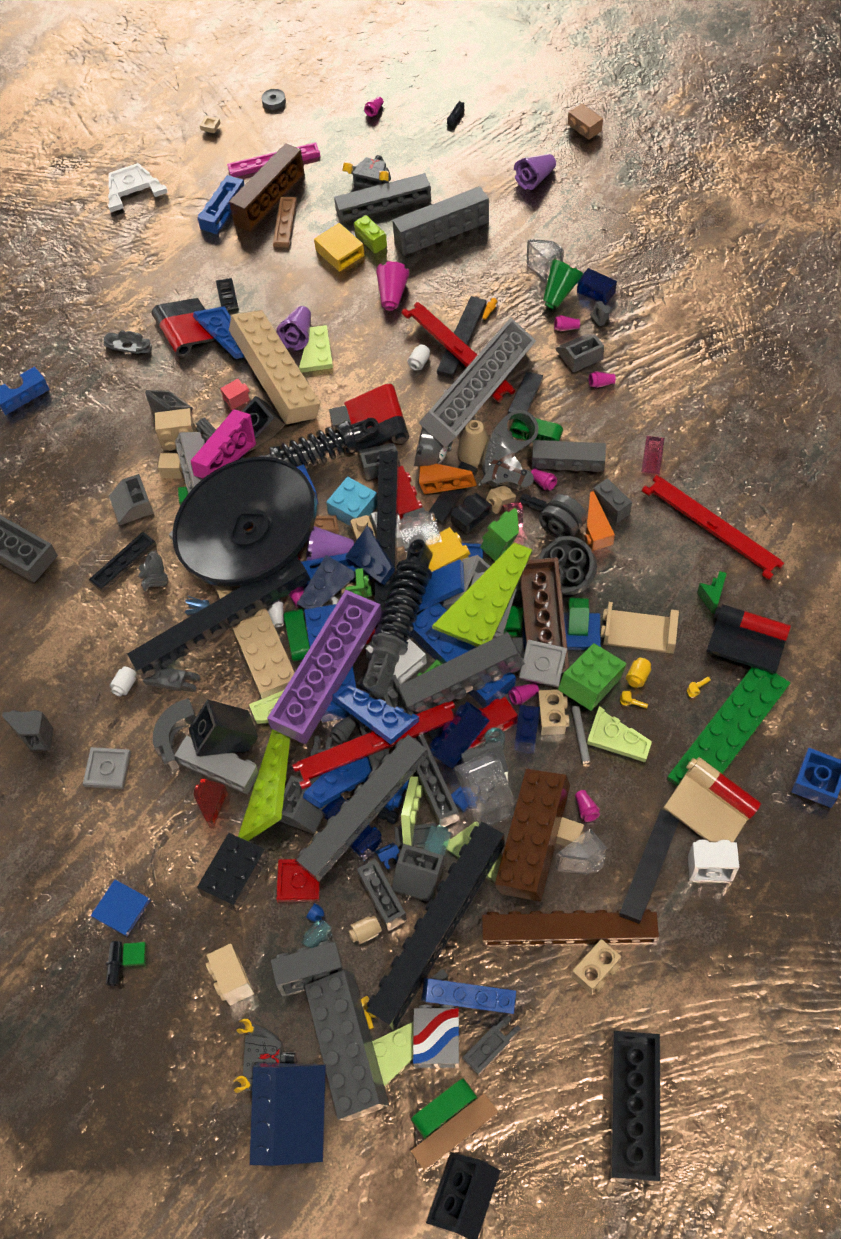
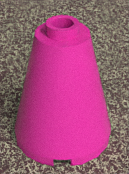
(391, 283)

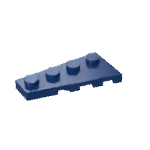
(217, 323)
(381, 718)
(335, 782)

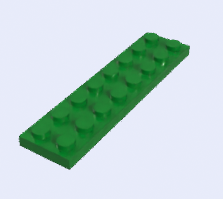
(734, 722)

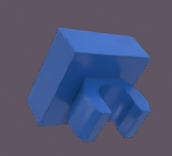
(387, 852)

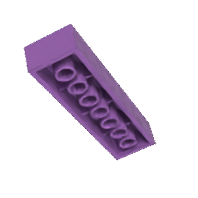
(324, 667)

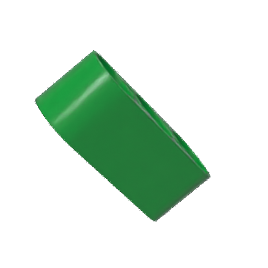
(547, 430)
(297, 634)
(443, 1108)

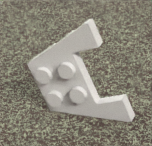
(130, 180)

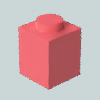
(235, 394)

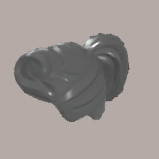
(153, 571)

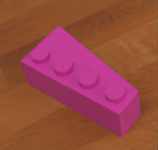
(225, 445)

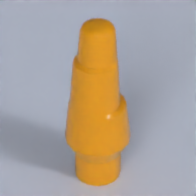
(491, 305)

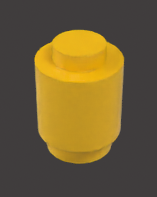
(638, 672)

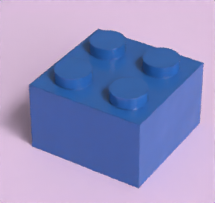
(819, 778)

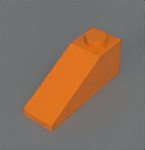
(444, 478)
(598, 530)

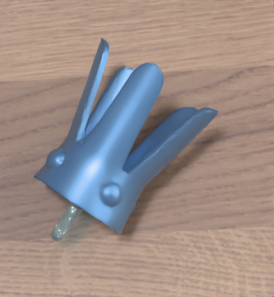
(196, 603)

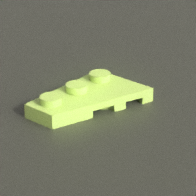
(317, 351)

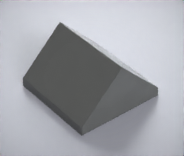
(165, 401)

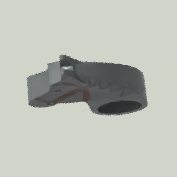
(499, 458)

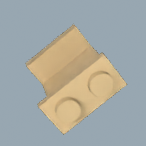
(640, 630)

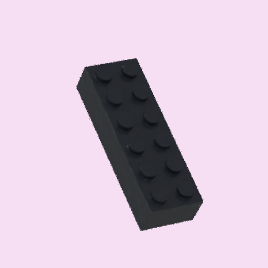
(635, 1108)

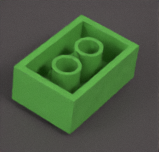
(592, 676)

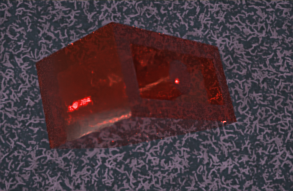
(210, 799)

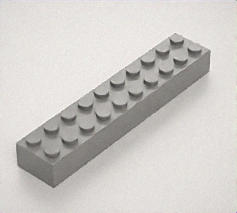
(477, 383)

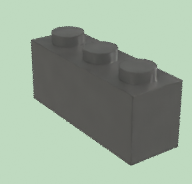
(382, 895)

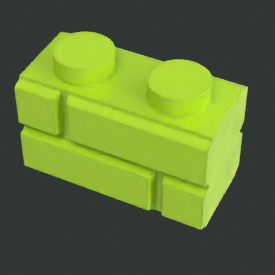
(370, 234)

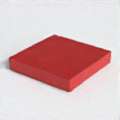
(295, 883)

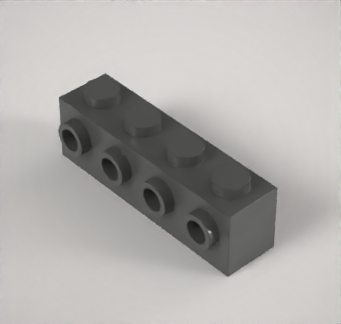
(569, 455)

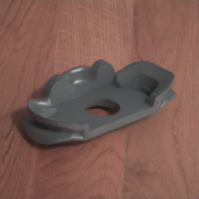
(116, 342)

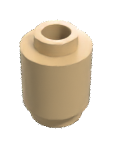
(364, 929)

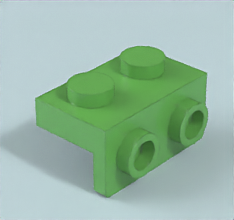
(362, 586)

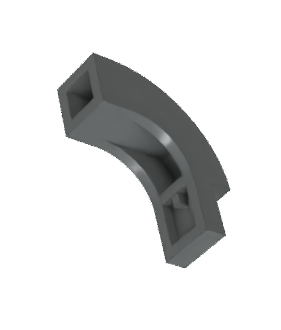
(168, 725)

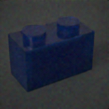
(596, 286)
(527, 729)

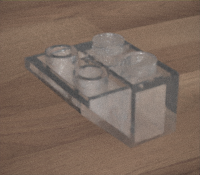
(419, 527)

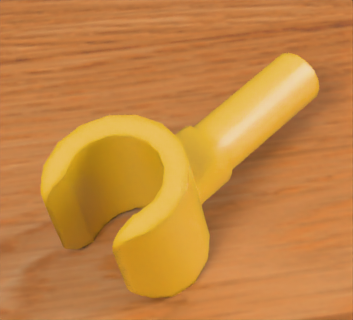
(693, 689)
(626, 700)
(364, 1000)

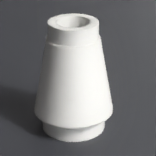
(276, 613)

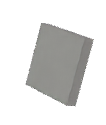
(543, 663)
(107, 768)

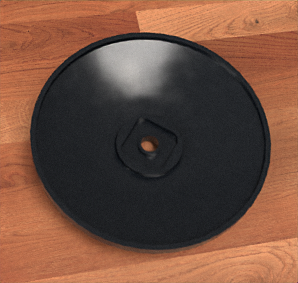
(242, 494)

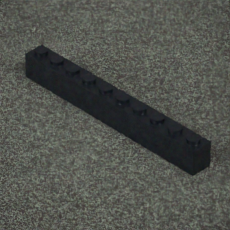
(387, 516)
(216, 618)

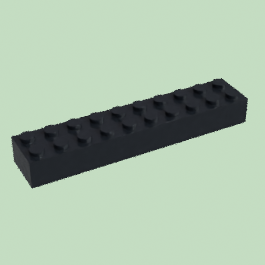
(436, 927)

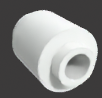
(419, 357)
(123, 681)

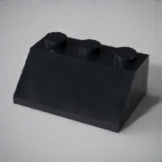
(463, 1196)

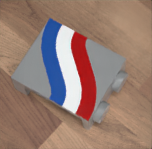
(436, 1037)

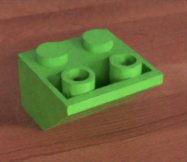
(501, 534)

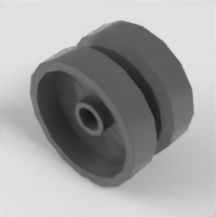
(562, 516)

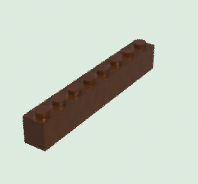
(567, 928)

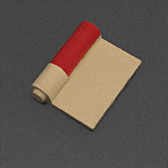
(711, 803)

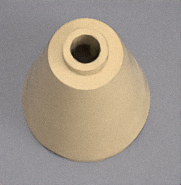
(472, 443)

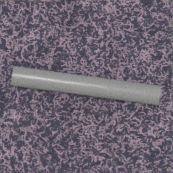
(580, 734)

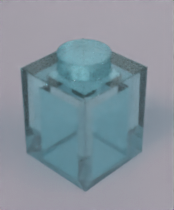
(438, 840)

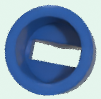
(315, 913)

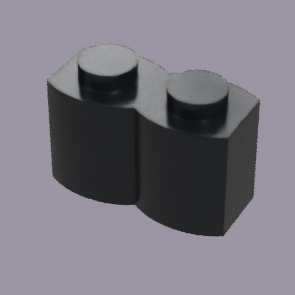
(471, 512)

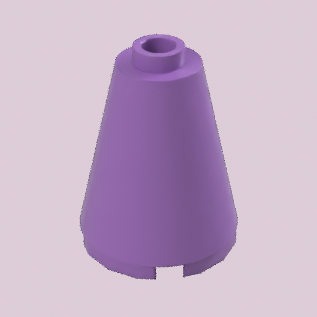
(533, 170)
(295, 328)
(326, 543)

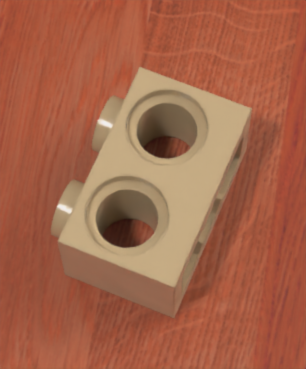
(550, 712)
(592, 964)

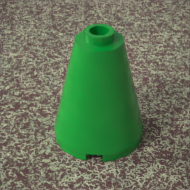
(560, 283)

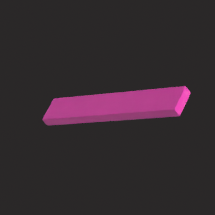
(253, 164)

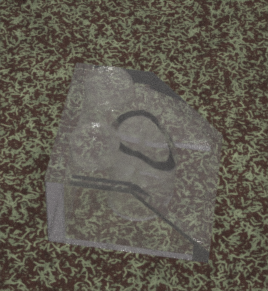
(541, 254)
(582, 855)

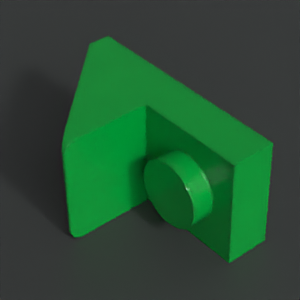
(711, 593)
(578, 616)

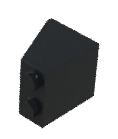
(222, 729)

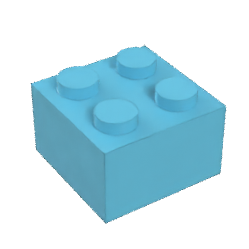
(351, 501)

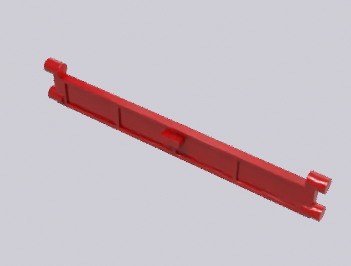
(451, 342)
(715, 525)
(368, 744)

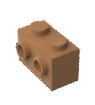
(585, 121)

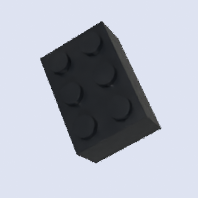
(232, 872)

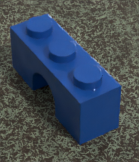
(33, 386)

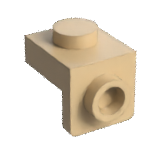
(499, 497)

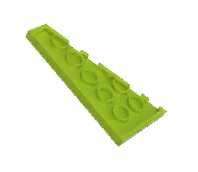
(481, 608)
(268, 792)

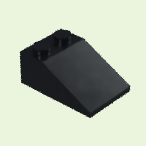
(264, 421)

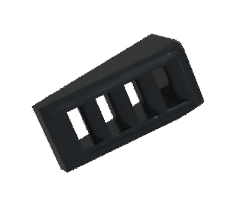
(227, 283)

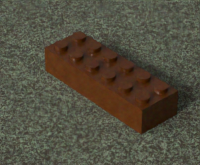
(267, 187)
(543, 604)
(533, 835)

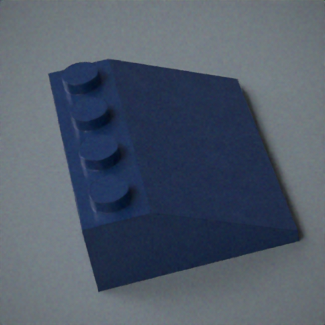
(287, 1114)

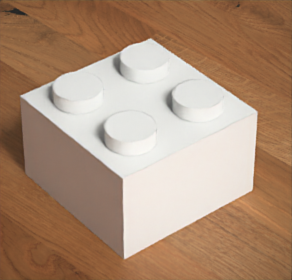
(713, 861)

